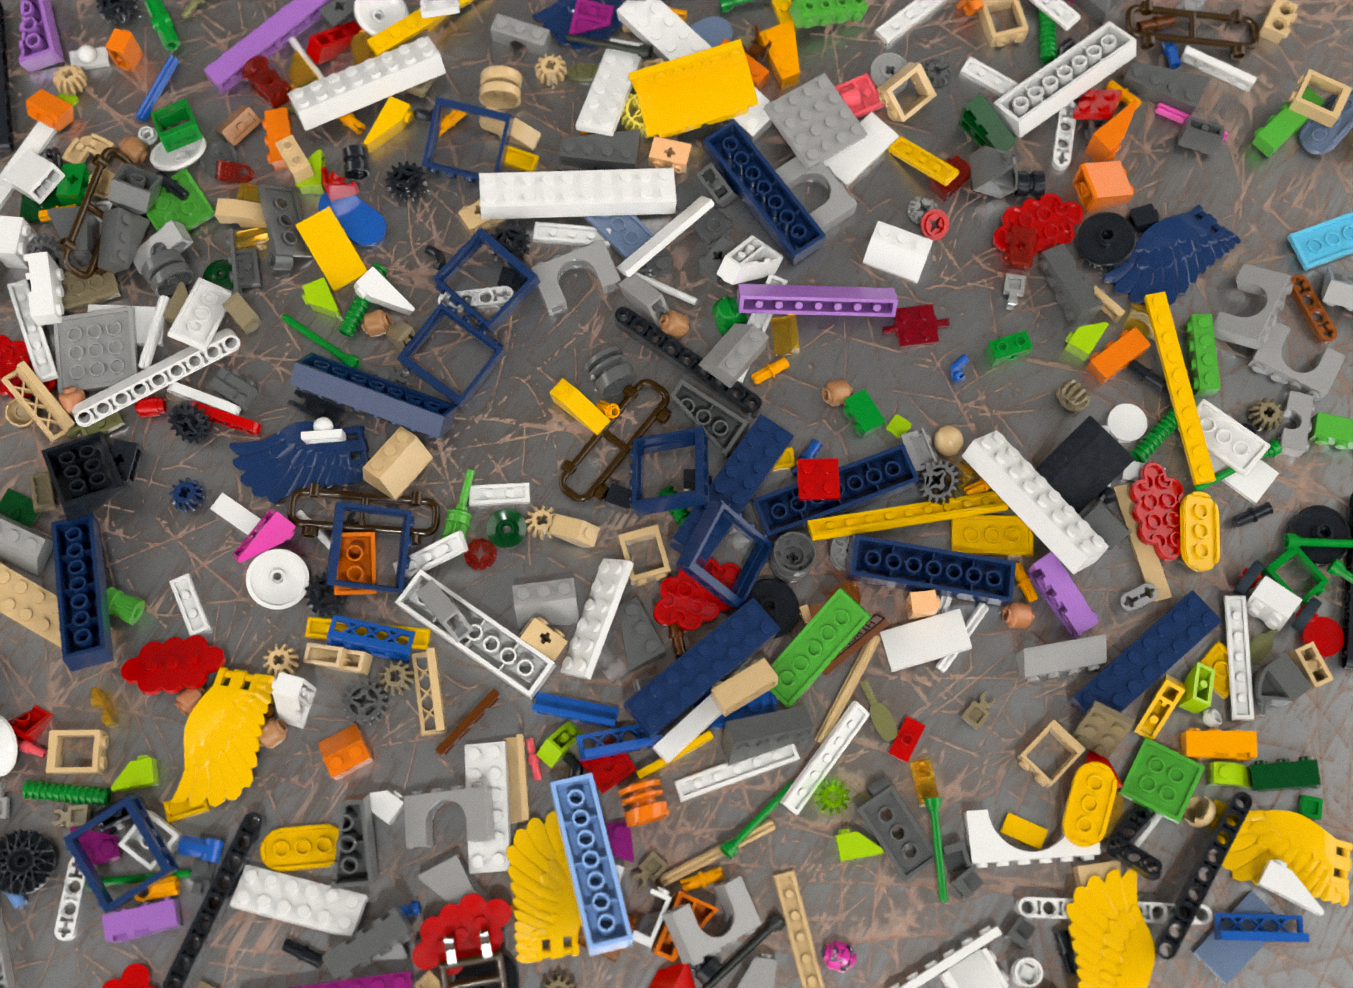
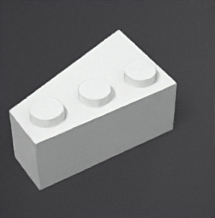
(749, 262)
(46, 288)
(292, 698)

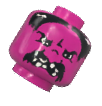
(839, 956)

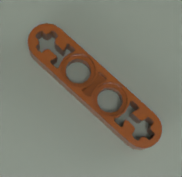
(1316, 307)

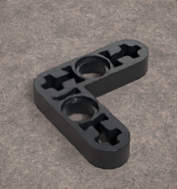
(1127, 845)

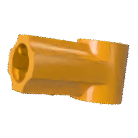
(165, 888)

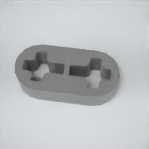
(1136, 593)

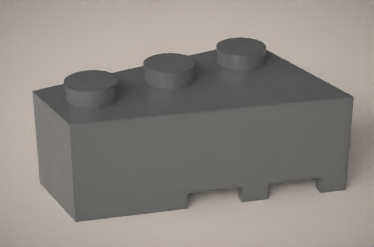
(120, 239)
(639, 636)

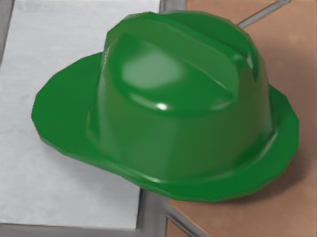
(726, 314)

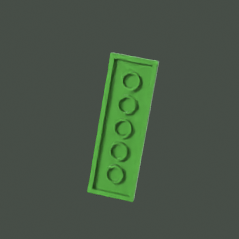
(817, 646)

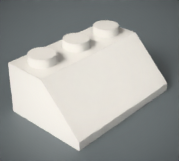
(897, 251)

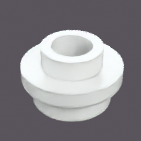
(144, 132)
(1212, 718)

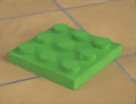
(190, 212)
(1162, 780)

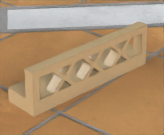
(42, 395)
(435, 689)
(518, 780)

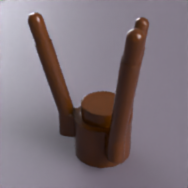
(756, 50)

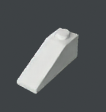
(379, 291)
(1285, 884)

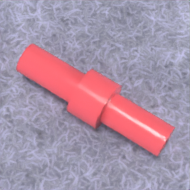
(29, 747)
(533, 759)

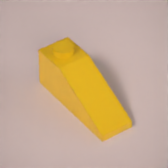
(389, 123)
(578, 406)
(1160, 707)

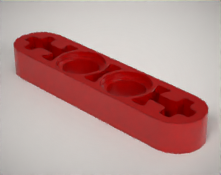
(230, 420)

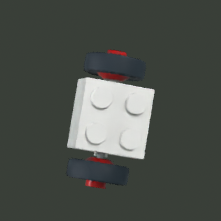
(1274, 602)

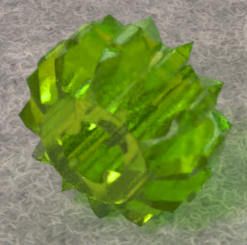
(827, 791)

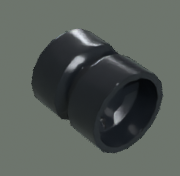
(356, 162)
(1033, 183)
(707, 970)

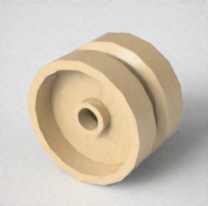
(500, 87)

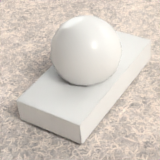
(90, 57)
(323, 432)

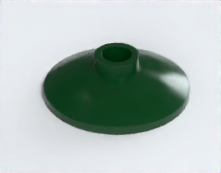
(214, 269)
(499, 521)

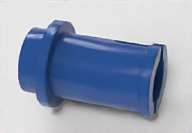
(412, 909)

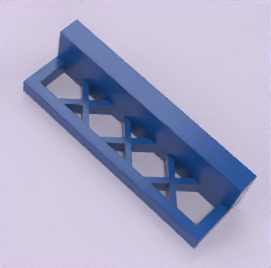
(373, 646)
(575, 710)
(616, 748)
(1254, 935)

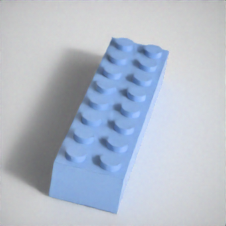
(591, 864)

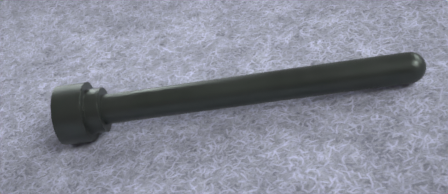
(644, 51)
(774, 924)

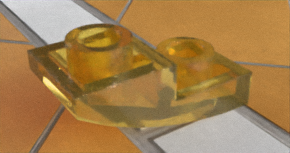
(103, 703)
(923, 780)

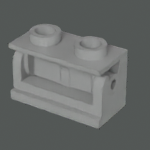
(919, 449)

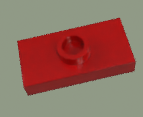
(906, 739)

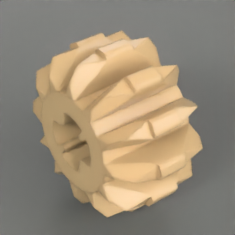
(544, 71)
(70, 79)
(540, 515)
(286, 655)

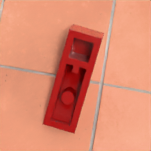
(331, 42)

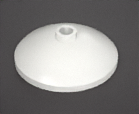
(386, 10)
(179, 158)
(277, 592)
(8, 747)

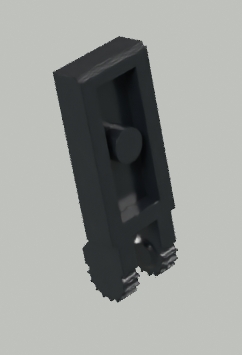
(316, 407)

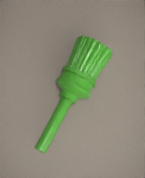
(458, 518)
(124, 606)

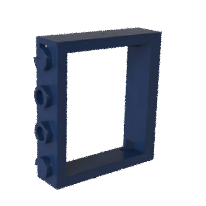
(440, 105)
(462, 256)
(464, 323)
(664, 442)
(405, 544)
(747, 577)
(151, 837)

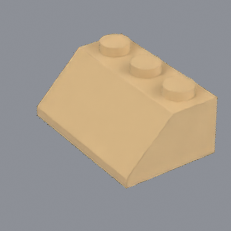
(397, 463)

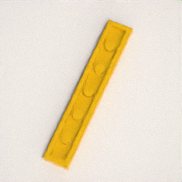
(318, 629)

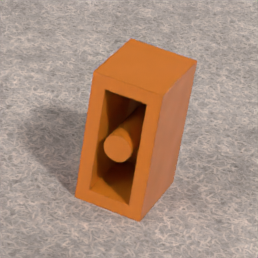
(124, 49)
(49, 110)

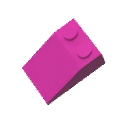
(268, 533)

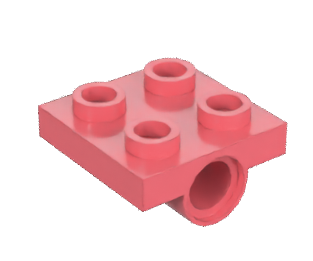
(860, 95)

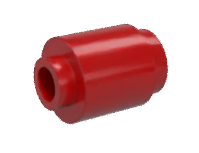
(151, 407)

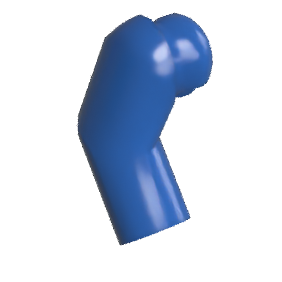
(956, 368)

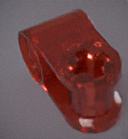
(229, 172)

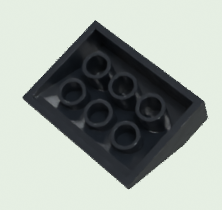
(1084, 464)
(83, 474)

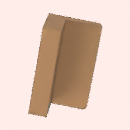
(238, 124)

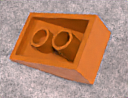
(1107, 139)
(356, 561)

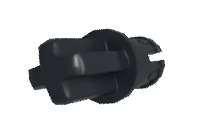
(173, 187)
(1147, 375)
(1252, 514)
(1066, 951)
(303, 953)

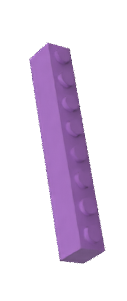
(264, 41)
(816, 300)

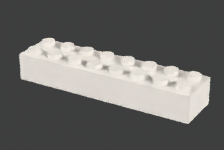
(1065, 79)
(366, 83)
(1035, 501)
(488, 642)

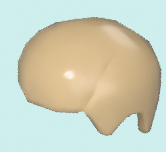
(104, 183)
(17, 414)
(948, 440)
(1199, 811)

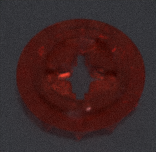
(255, 62)
(486, 560)

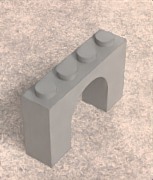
(840, 203)
(593, 257)
(1255, 329)
(1270, 362)
(421, 809)
(739, 920)

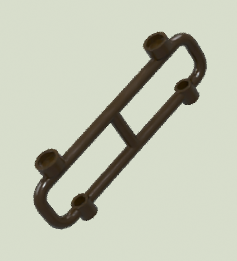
(1149, 39)
(68, 244)
(599, 489)
(311, 527)

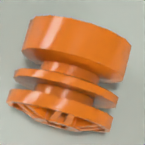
(643, 803)

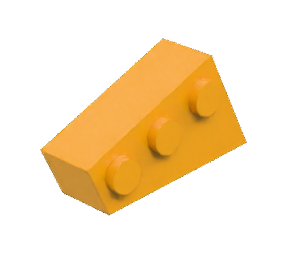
(782, 54)
(1219, 745)

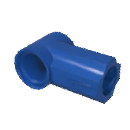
(205, 849)

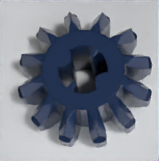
(179, 495)

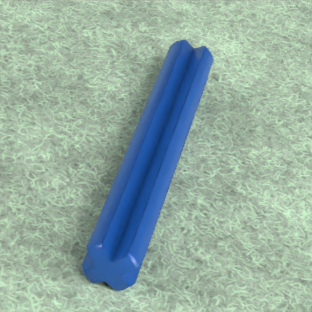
(156, 88)

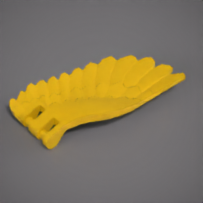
(224, 738)
(1295, 841)
(542, 892)
(1110, 933)

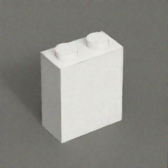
(34, 176)

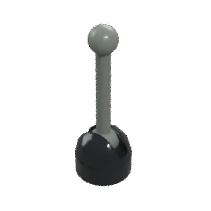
(1106, 496)

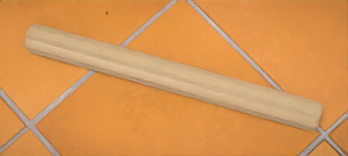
(847, 689)
(712, 855)

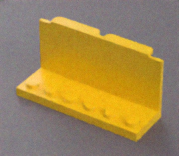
(695, 90)

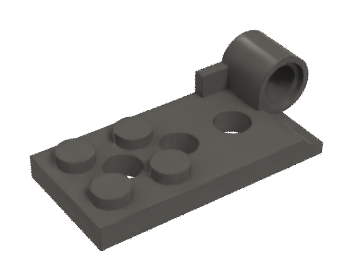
(280, 250)
(885, 796)

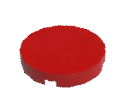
(1325, 634)

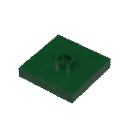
(30, 208)
(18, 508)

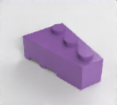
(142, 920)

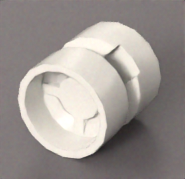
(1026, 972)

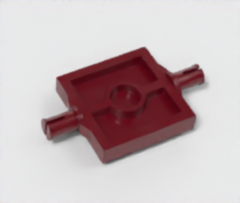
(916, 326)

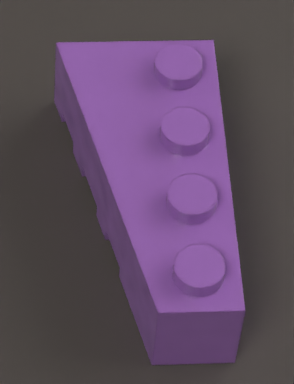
(39, 38)
(1062, 595)

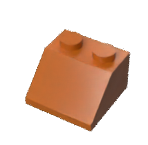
(345, 752)

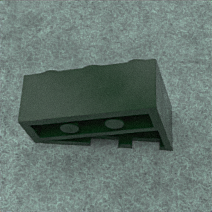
(985, 126)
(1285, 774)

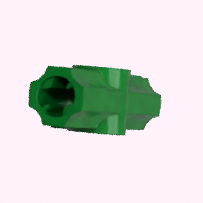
(162, 24)

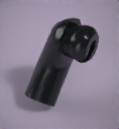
(1065, 46)
(423, 115)
(54, 154)
(438, 257)
(576, 767)

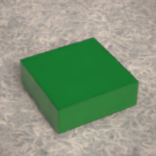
(1310, 807)

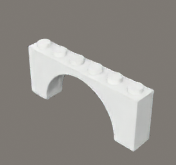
(987, 846)

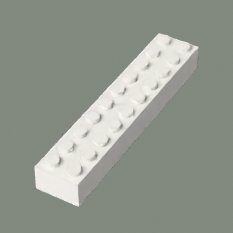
(673, 38)
(577, 193)

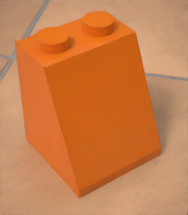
(1102, 186)

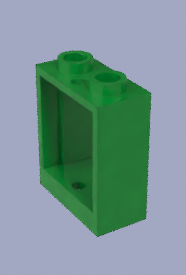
(179, 135)
(1306, 564)

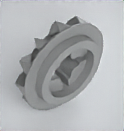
(914, 207)

